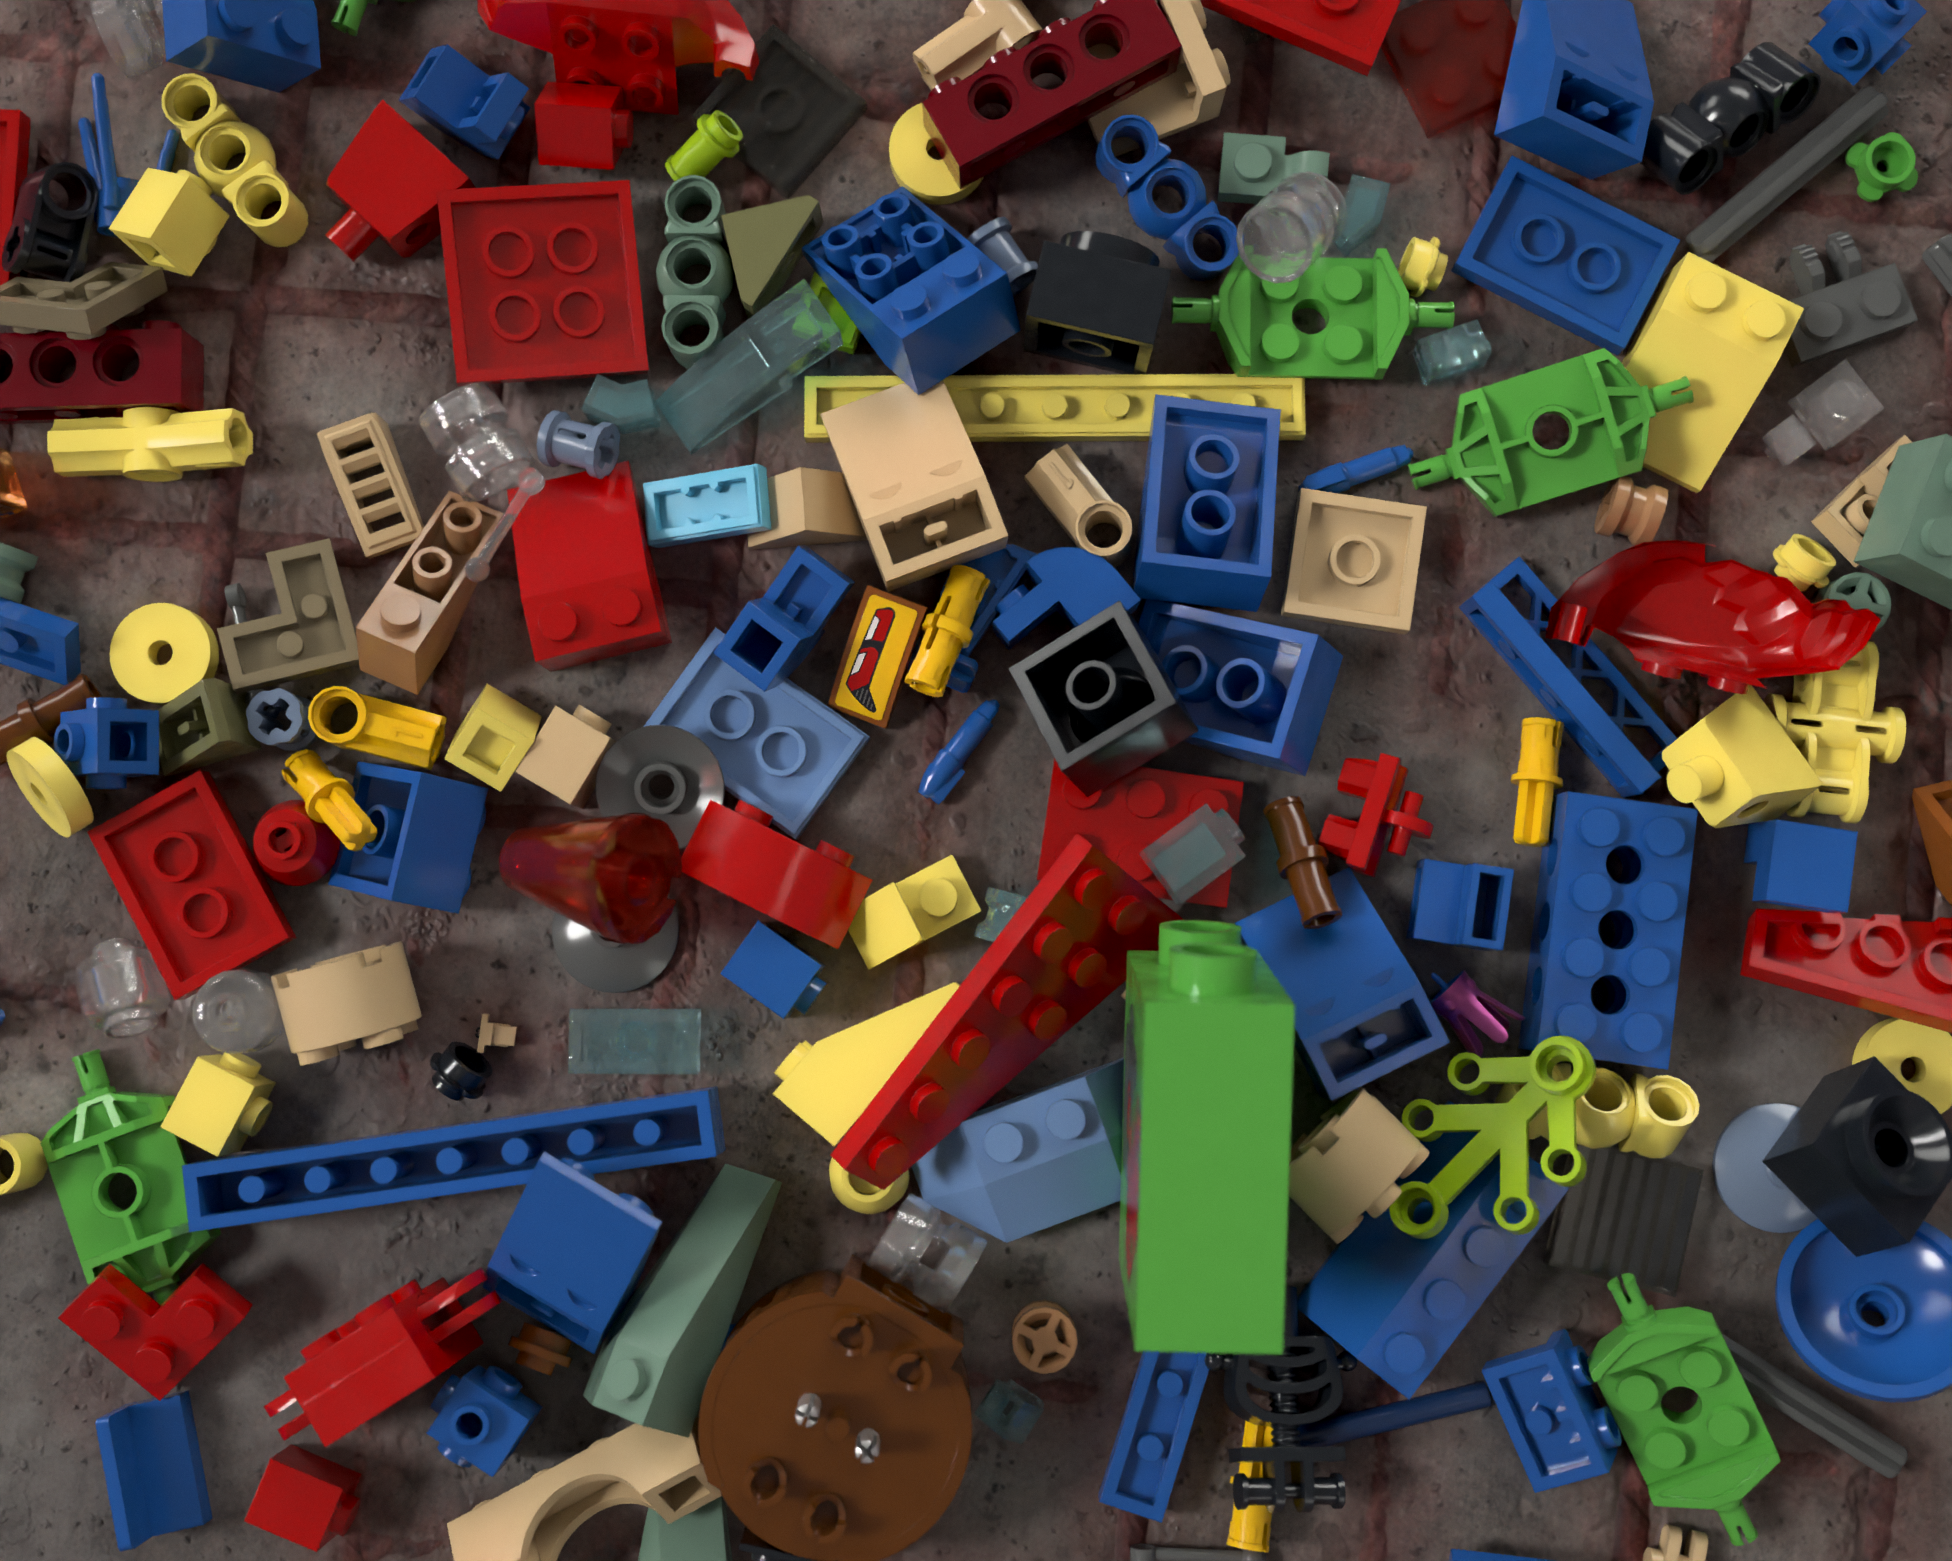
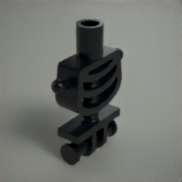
(1285, 1418)

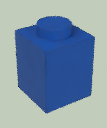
(776, 971)

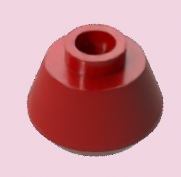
(311, 844)

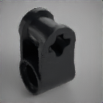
(45, 236)

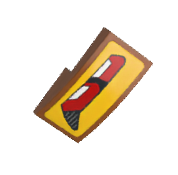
(877, 656)

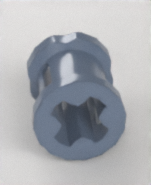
(1000, 247)
(578, 444)
(268, 730)

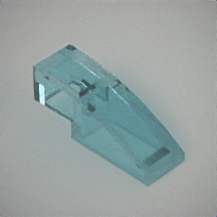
(750, 367)

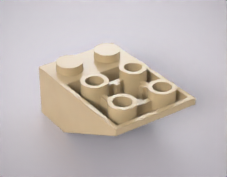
(915, 482)

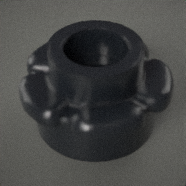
(460, 1072)

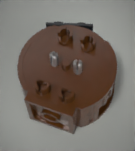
(837, 1418)

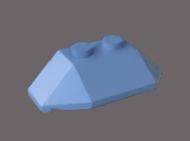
(1032, 1157)

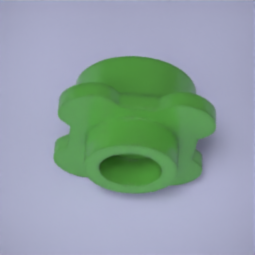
(1894, 154)

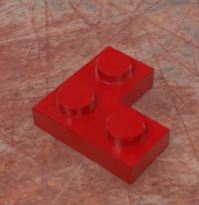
(153, 1340)

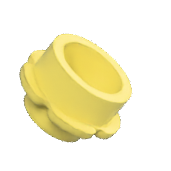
(1422, 266)
(1803, 562)

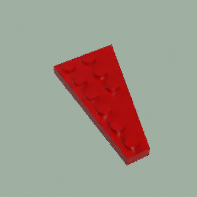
(1024, 993)

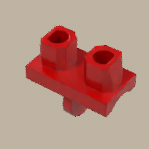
(1381, 788)

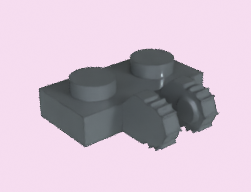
(1847, 312)

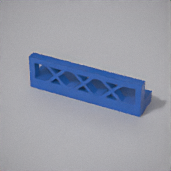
(1561, 688)

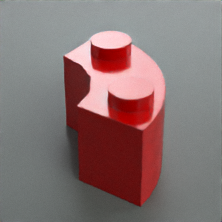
(774, 873)

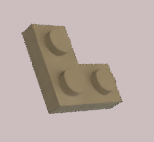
(83, 305)
(310, 633)

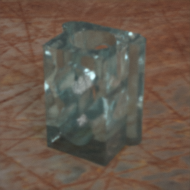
(1451, 352)

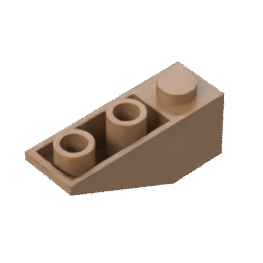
(425, 596)

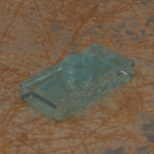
(634, 1041)

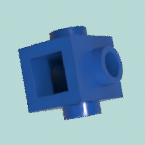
(1865, 35)
(108, 742)
(481, 1418)

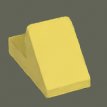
(912, 911)

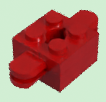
(382, 1356)

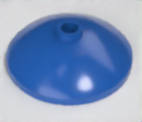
(1910, 1285)

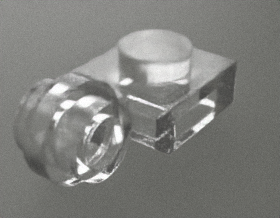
(1828, 409)

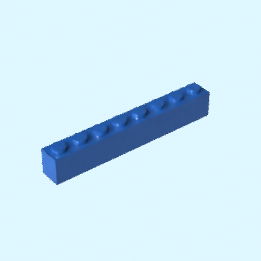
(450, 1158)

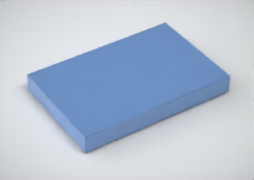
(772, 745)

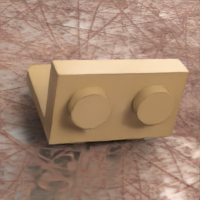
(1182, 98)

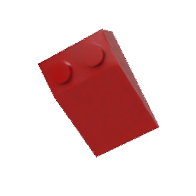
(587, 570)

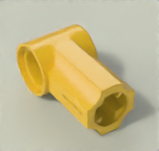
(381, 727)

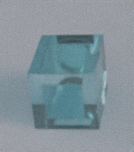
(1195, 852)

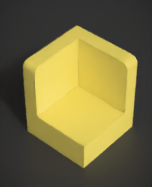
(493, 737)

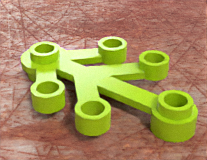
(1501, 1130)

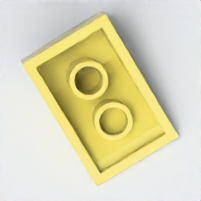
(1725, 342)
(844, 1072)

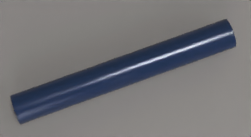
(1395, 1415)

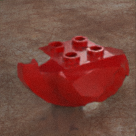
(628, 41)
(1708, 617)

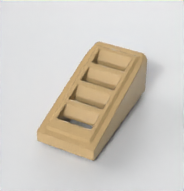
(355, 434)

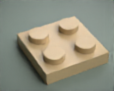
(1353, 561)

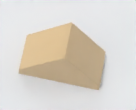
(809, 510)

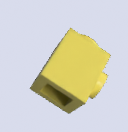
(170, 220)
(221, 1103)

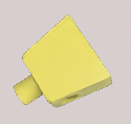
(1738, 765)

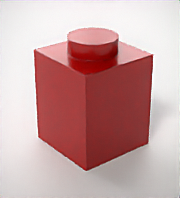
(582, 125)
(305, 1498)

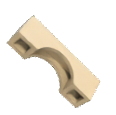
(543, 1512)

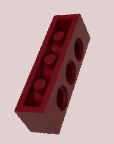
(1036, 115)
(167, 374)

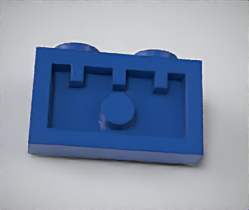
(1553, 1413)

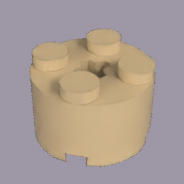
(347, 999)
(1352, 1163)

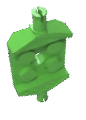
(1358, 298)
(1495, 441)
(123, 1135)
(1692, 1456)

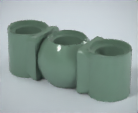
(687, 246)

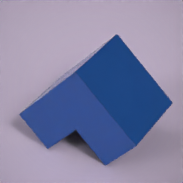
(1801, 865)
(1460, 904)

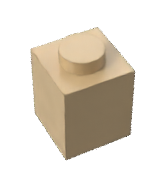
(568, 754)

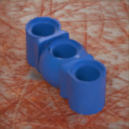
(1156, 170)

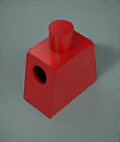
(390, 186)

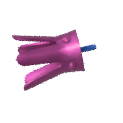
(1464, 1000)

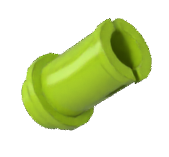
(714, 140)

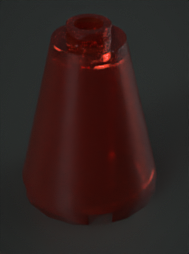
(598, 872)

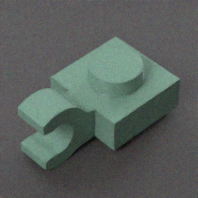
(1258, 163)

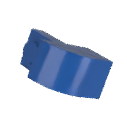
(466, 101)
(1065, 582)
(787, 622)

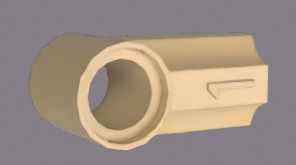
(974, 39)
(1079, 502)

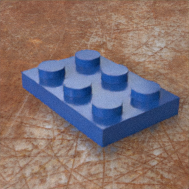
(1565, 255)

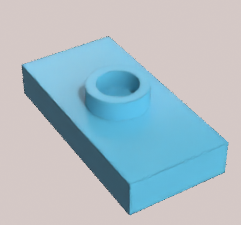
(707, 506)

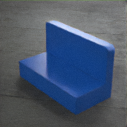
(153, 1469)

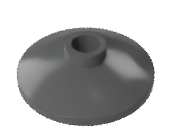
(653, 750)
(609, 964)

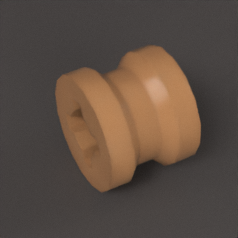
(1631, 510)
(1039, 1347)

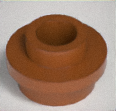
(541, 1349)

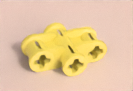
(1838, 732)

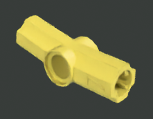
(150, 443)

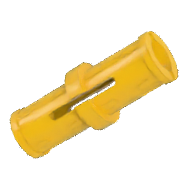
(947, 630)

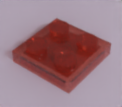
(1450, 58)

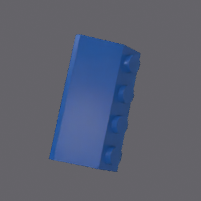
(1408, 1298)

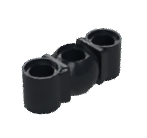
(1728, 117)

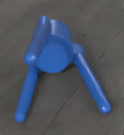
(112, 190)

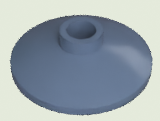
(1746, 1182)

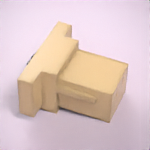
(495, 1034)

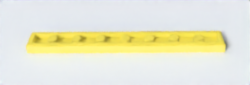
(1066, 405)

